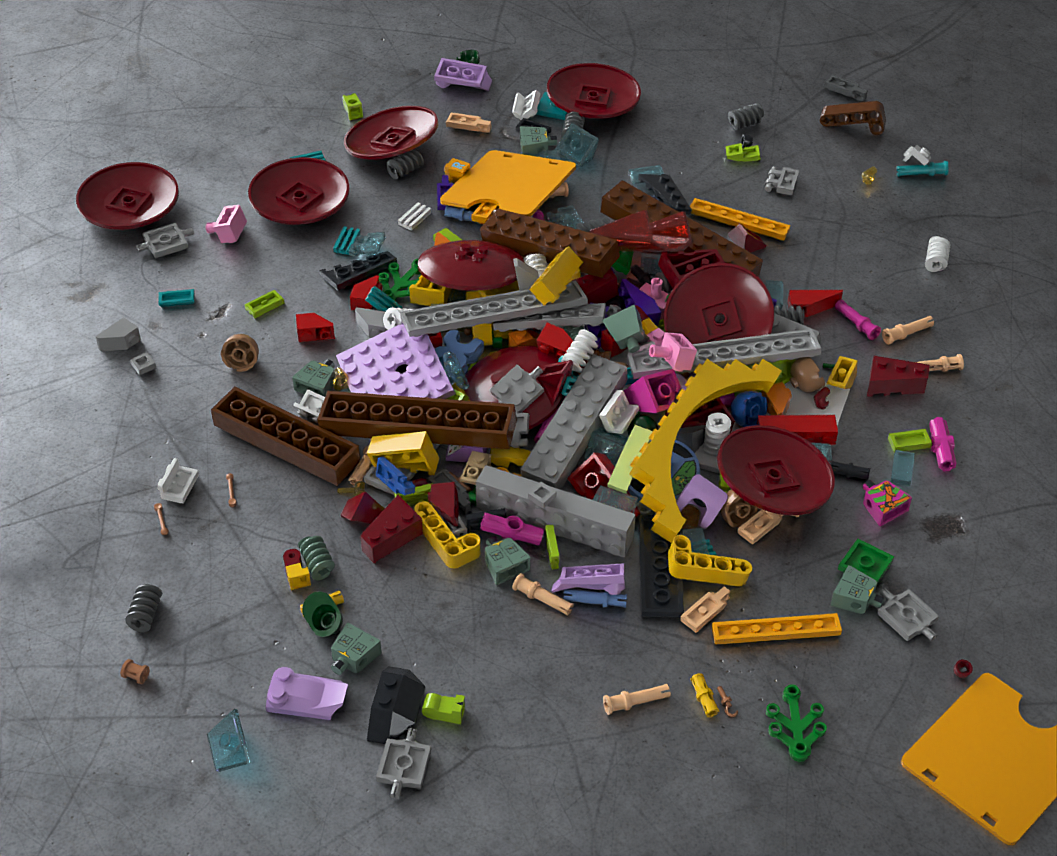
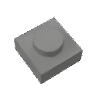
(143, 363)
(542, 495)

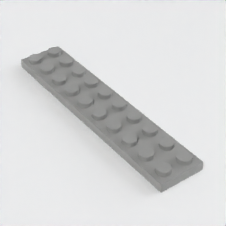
(486, 310)
(746, 350)

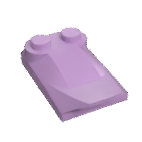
(462, 73)
(597, 577)
(304, 694)

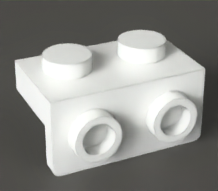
(527, 106)
(920, 154)
(310, 405)
(618, 413)
(177, 482)

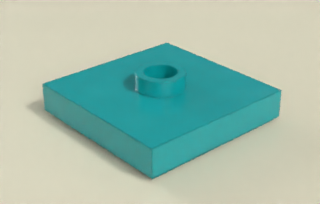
(549, 109)

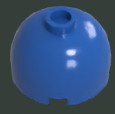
(747, 407)

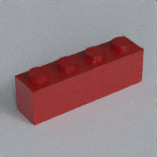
(810, 427)

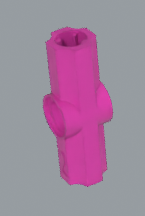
(942, 444)
(512, 528)

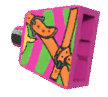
(885, 501)

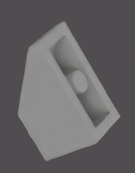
(525, 274)
(370, 321)
(118, 336)

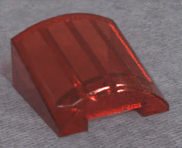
(638, 235)

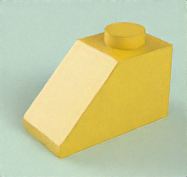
(843, 373)

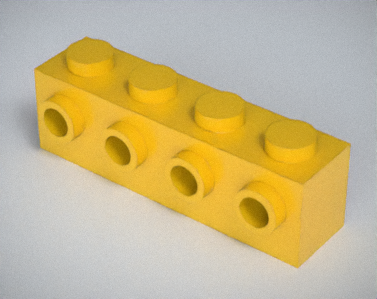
(556, 276)

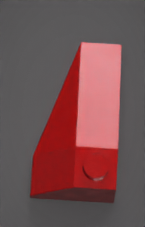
(592, 474)

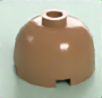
(240, 352)
(805, 375)
(736, 510)

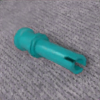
(930, 169)

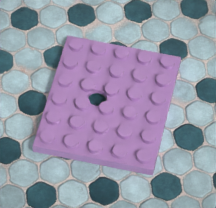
(374, 363)

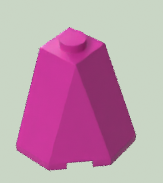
(654, 391)

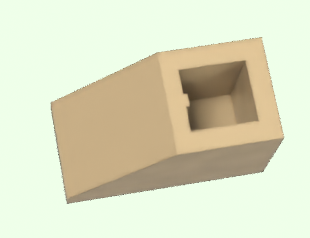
(475, 466)

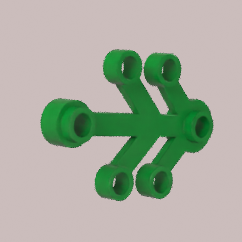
(404, 282)
(796, 725)

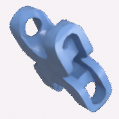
(465, 353)

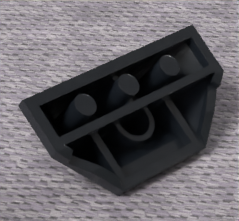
(394, 704)

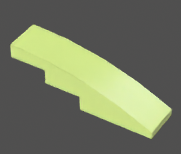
(620, 478)

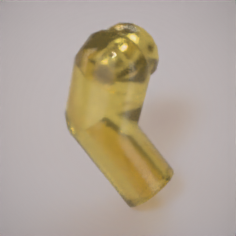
(867, 175)
(340, 379)

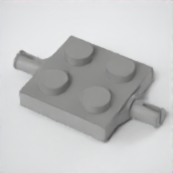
(165, 240)
(518, 388)
(908, 614)
(403, 763)

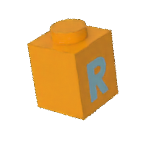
(456, 169)

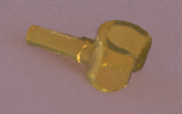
(358, 489)

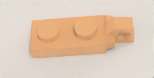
(468, 122)
(759, 525)
(705, 609)

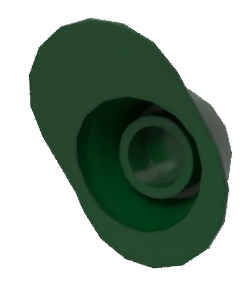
(322, 614)

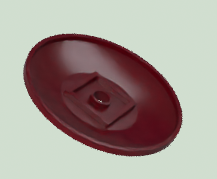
(593, 90)
(391, 132)
(298, 190)
(127, 195)
(469, 265)
(714, 292)
(497, 364)
(799, 470)

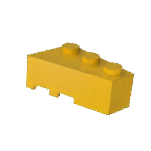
(428, 293)
(406, 451)

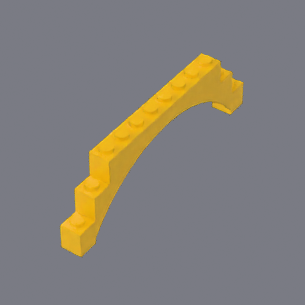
(654, 464)

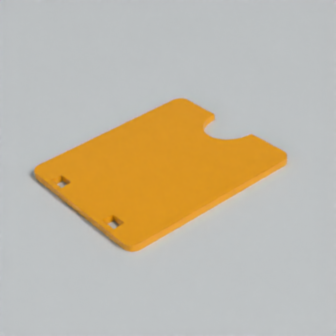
(512, 183)
(989, 759)

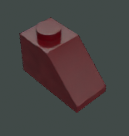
(445, 501)

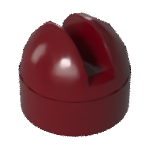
(960, 665)

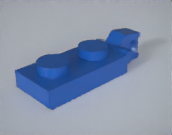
(393, 477)

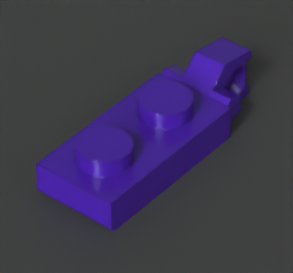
(441, 189)

